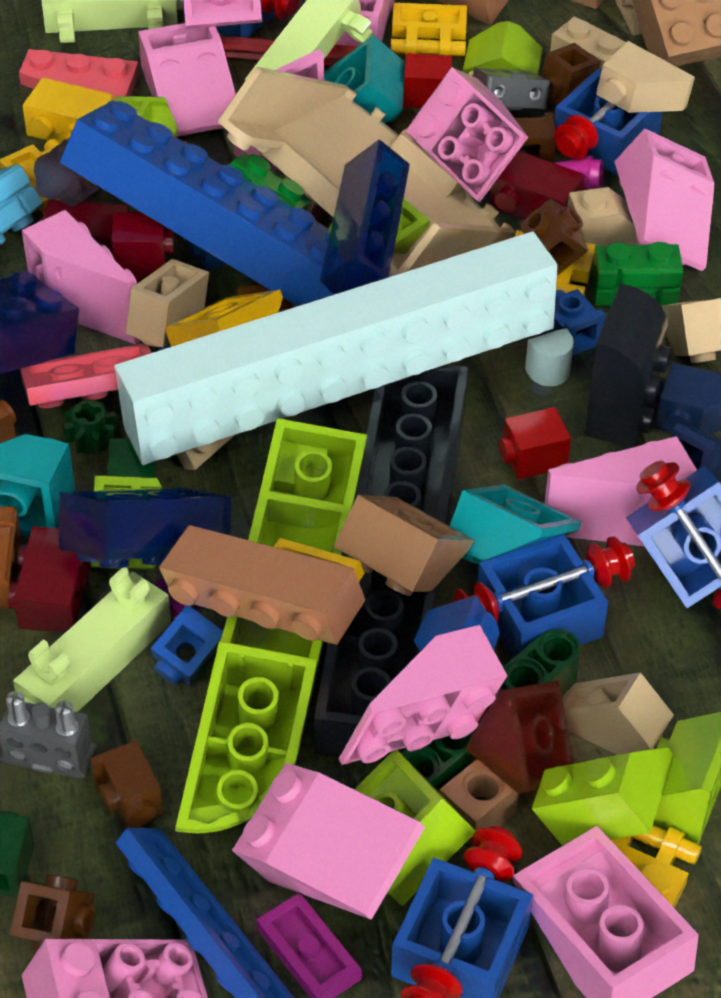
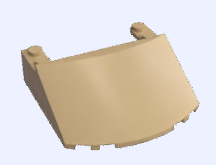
(317, 128)

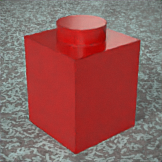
(423, 76)
(535, 443)

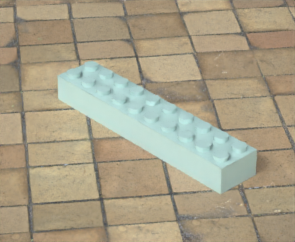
(336, 347)

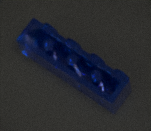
(365, 219)

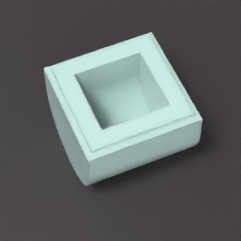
(550, 357)

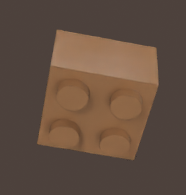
(680, 29)

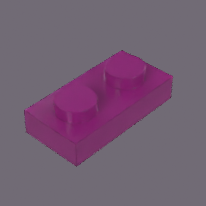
(308, 949)

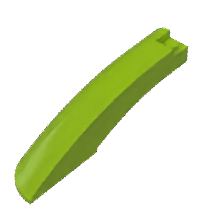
(263, 674)

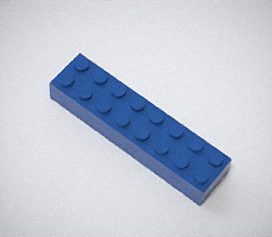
(201, 200)

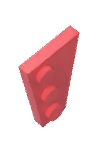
(96, 73)

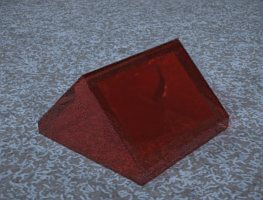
(524, 735)

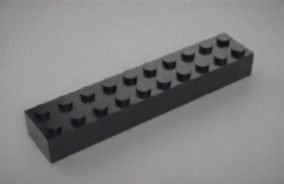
(411, 457)

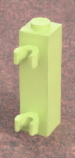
(90, 15)
(316, 27)
(97, 644)

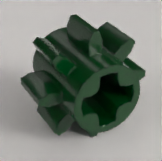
(89, 427)

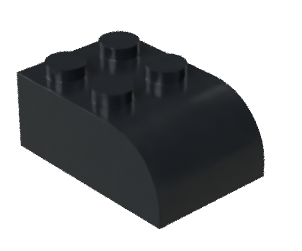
(628, 368)

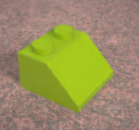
(692, 776)
(403, 788)
(607, 792)

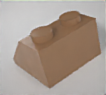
(401, 543)

